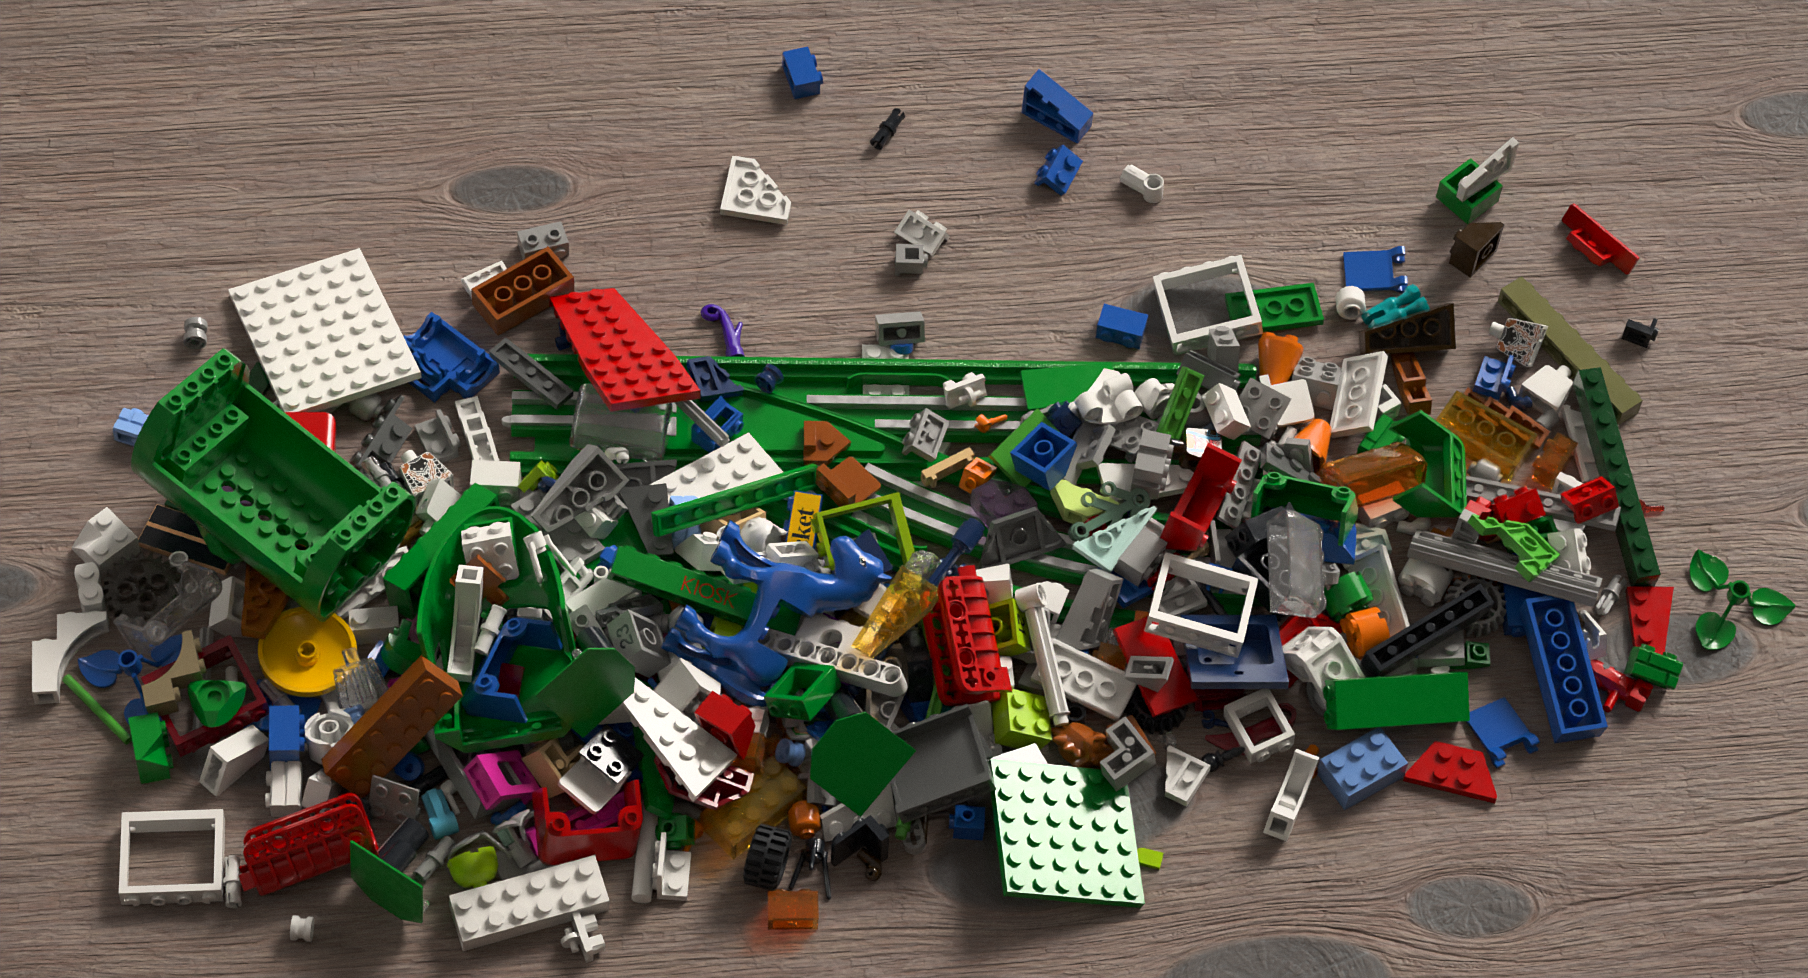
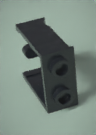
(1251, 531)
(919, 666)

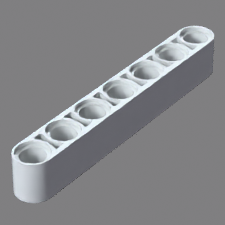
(796, 649)

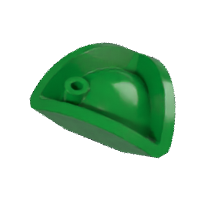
(216, 700)

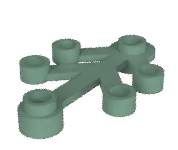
(1113, 511)

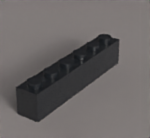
(1427, 632)

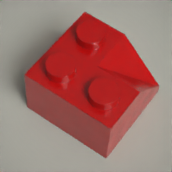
(727, 722)

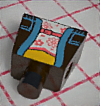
(1193, 444)

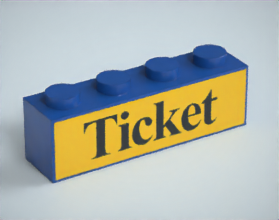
(802, 508)

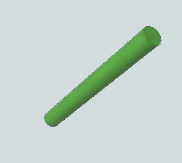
(117, 729)

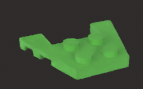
(1532, 549)

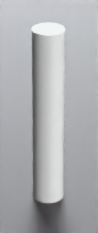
(645, 858)

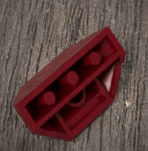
(727, 788)

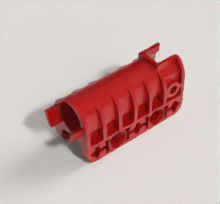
(967, 642)
(308, 848)

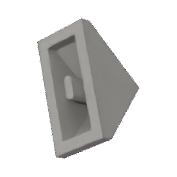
(1149, 671)

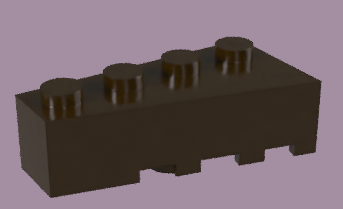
(1420, 331)

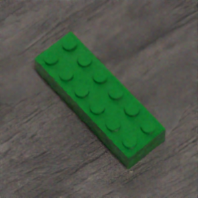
(407, 577)

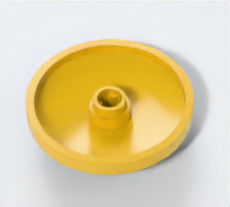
(304, 652)

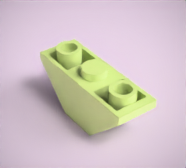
(1069, 505)

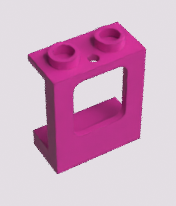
(491, 783)

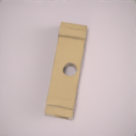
(946, 467)

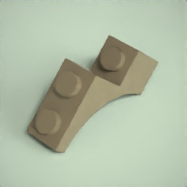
(164, 693)

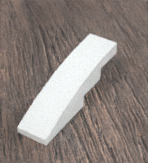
(476, 430)
(787, 552)

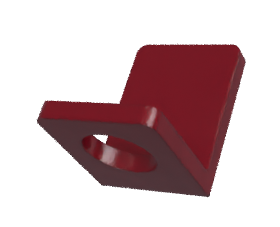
(510, 679)

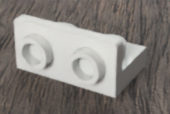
(919, 231)

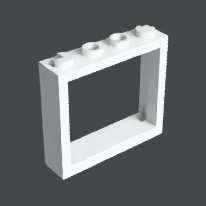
(1198, 338)
(1191, 631)
(165, 822)

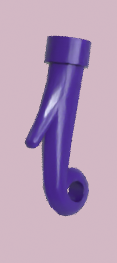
(731, 335)

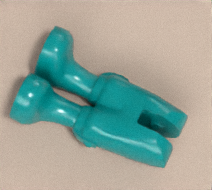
(1390, 307)

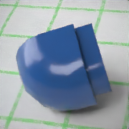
(410, 767)

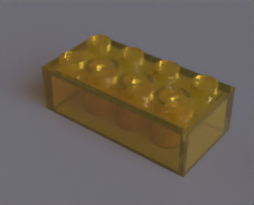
(1488, 434)
(767, 803)

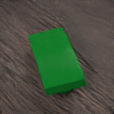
(1476, 655)

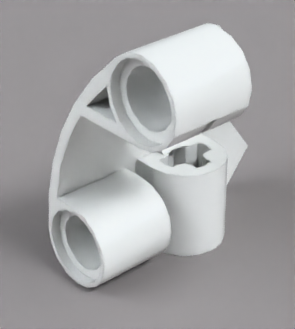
(1109, 399)

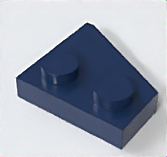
(712, 379)

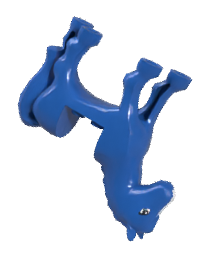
(740, 660)

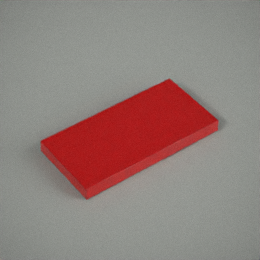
(1177, 689)

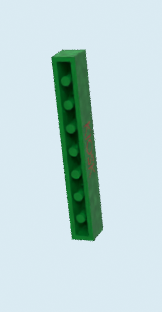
(692, 588)

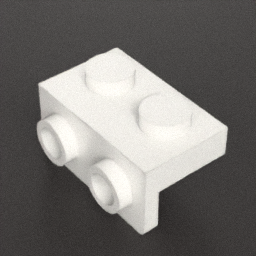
(1572, 551)

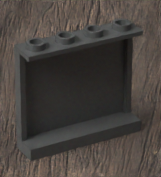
(946, 765)

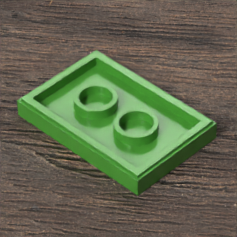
(1001, 455)

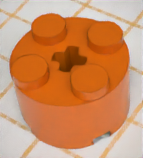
(1364, 630)

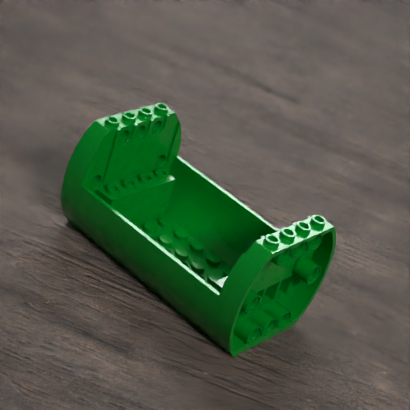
(228, 434)

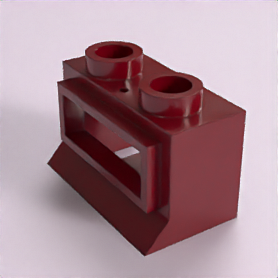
(1215, 698)

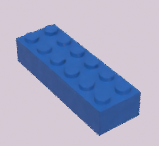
(1563, 668)

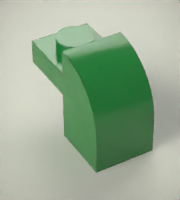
(398, 651)

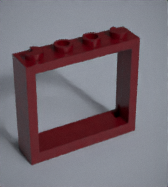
(252, 712)

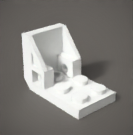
(1320, 656)

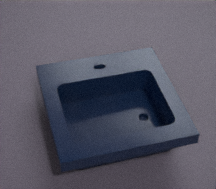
(1257, 666)

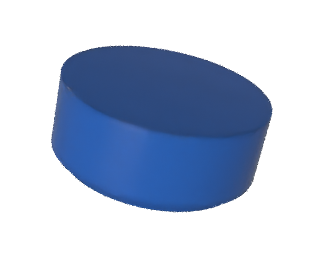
(902, 348)

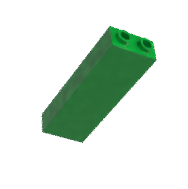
(1396, 700)

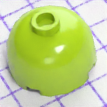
(474, 868)

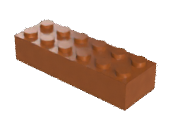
(392, 726)

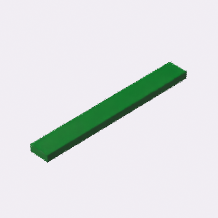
(733, 500)

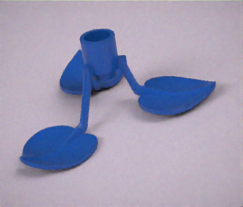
(103, 666)

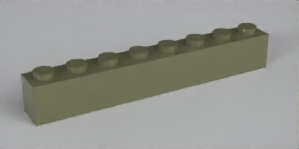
(1567, 345)

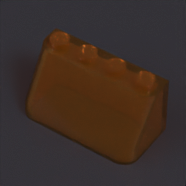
(1377, 472)

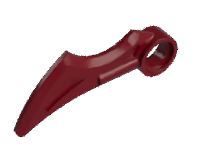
(1264, 729)

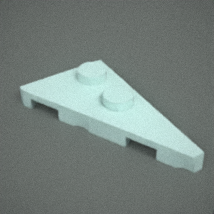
(1108, 545)

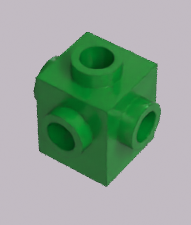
(678, 829)

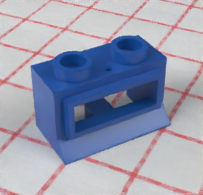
(732, 426)

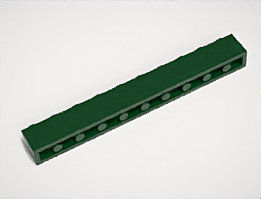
(1614, 467)

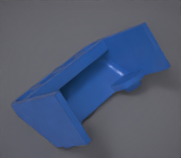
(481, 695)

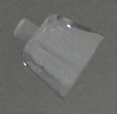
(357, 680)

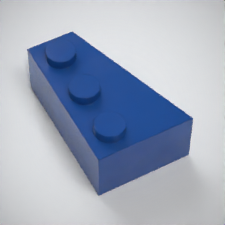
(1055, 107)

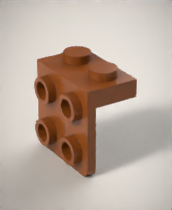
(847, 482)

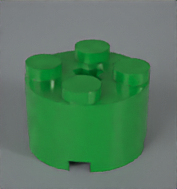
(1347, 595)

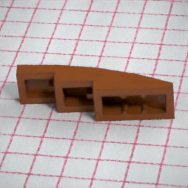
(1513, 414)

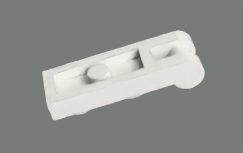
(571, 584)

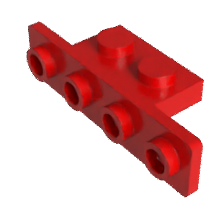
(1596, 241)

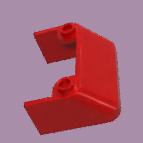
(1201, 500)
(560, 845)

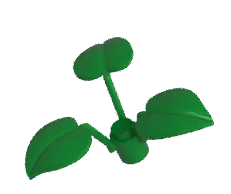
(1716, 632)

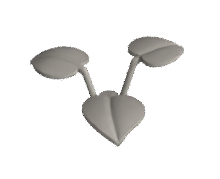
(520, 848)

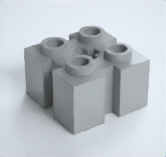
(1152, 463)

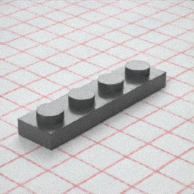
(531, 373)

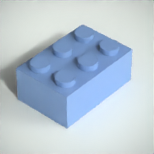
(1362, 768)

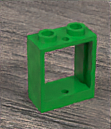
(821, 685)

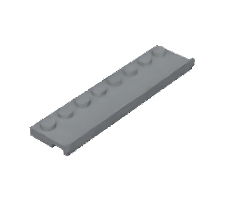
(1501, 567)

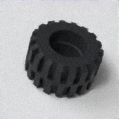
(767, 857)

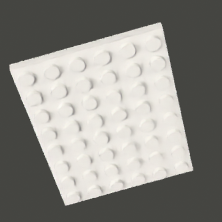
(324, 333)

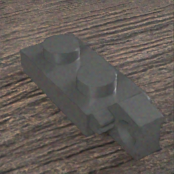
(643, 605)

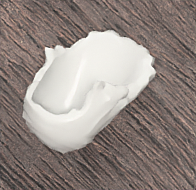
(760, 532)

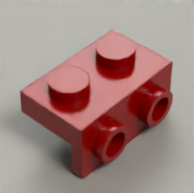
(1520, 507)

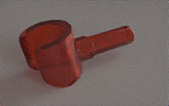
(1646, 508)

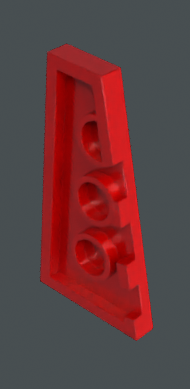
(1649, 615)

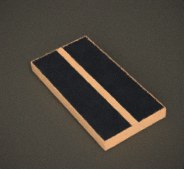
(175, 531)

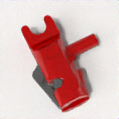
(1618, 685)

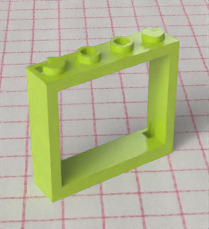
(897, 515)

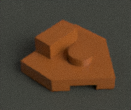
(822, 442)

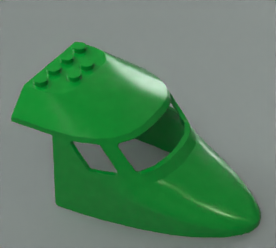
(541, 664)

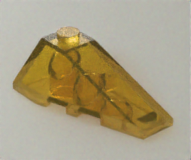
(899, 609)

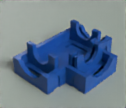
(448, 360)

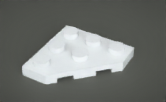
(753, 194)

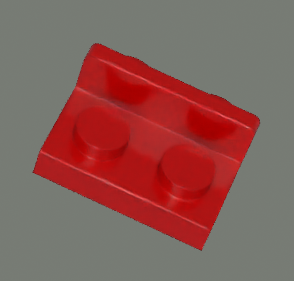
(1591, 499)

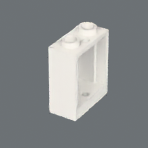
(1248, 705)

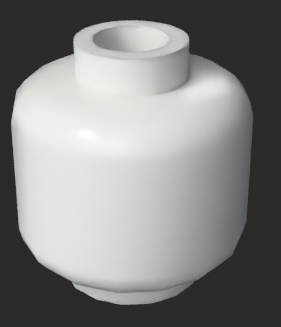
(1350, 302)

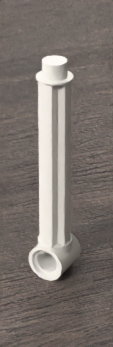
(1032, 602)

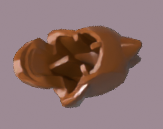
(1081, 745)

